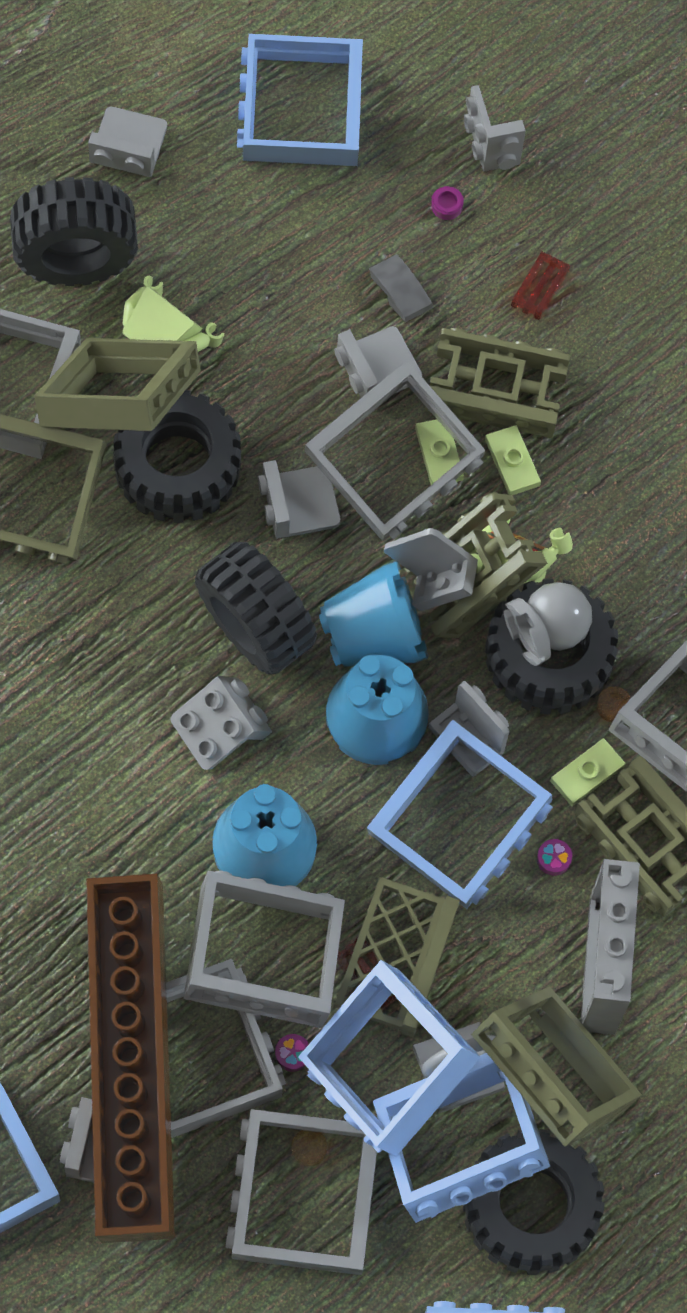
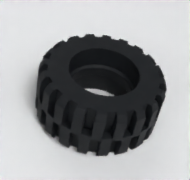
(73, 231)
(185, 494)
(255, 607)
(546, 686)
(550, 1249)

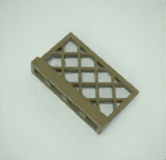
(428, 956)

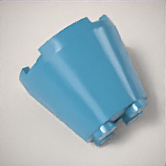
(374, 620)
(374, 726)
(265, 838)

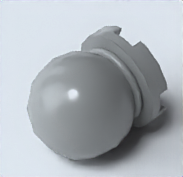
(551, 619)

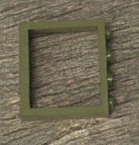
(171, 361)
(70, 440)
(537, 1080)

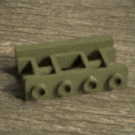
(495, 406)
(495, 580)
(665, 811)

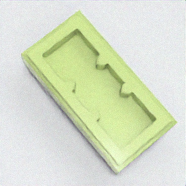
(437, 449)
(512, 460)
(587, 772)

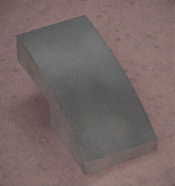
(402, 288)

